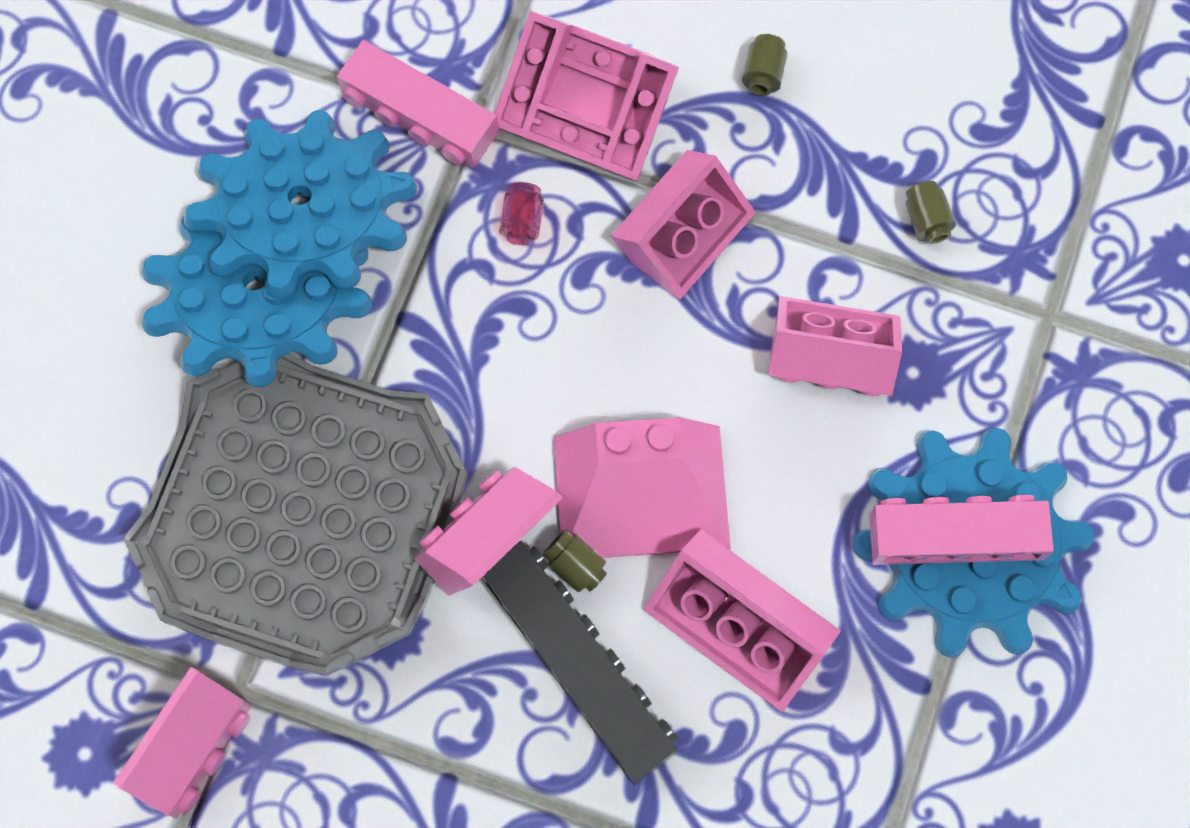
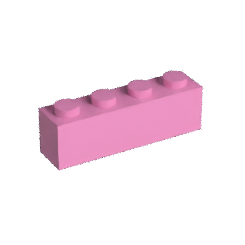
(418, 105)
(960, 531)

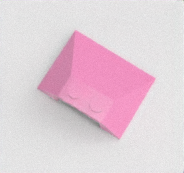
(585, 95)
(642, 485)

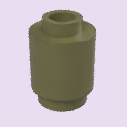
(765, 64)
(929, 212)
(575, 561)

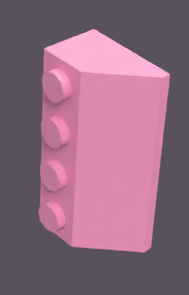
(741, 620)

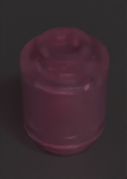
(521, 213)

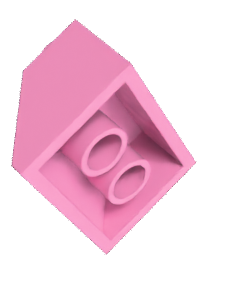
(684, 222)
(836, 346)
(485, 529)
(184, 745)

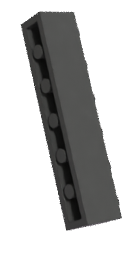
(579, 663)

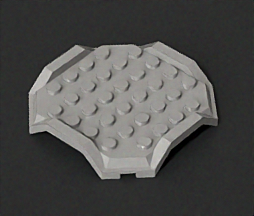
(297, 515)

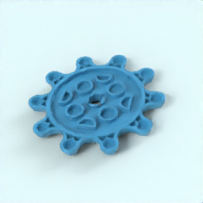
(294, 239)
(242, 323)
(978, 593)

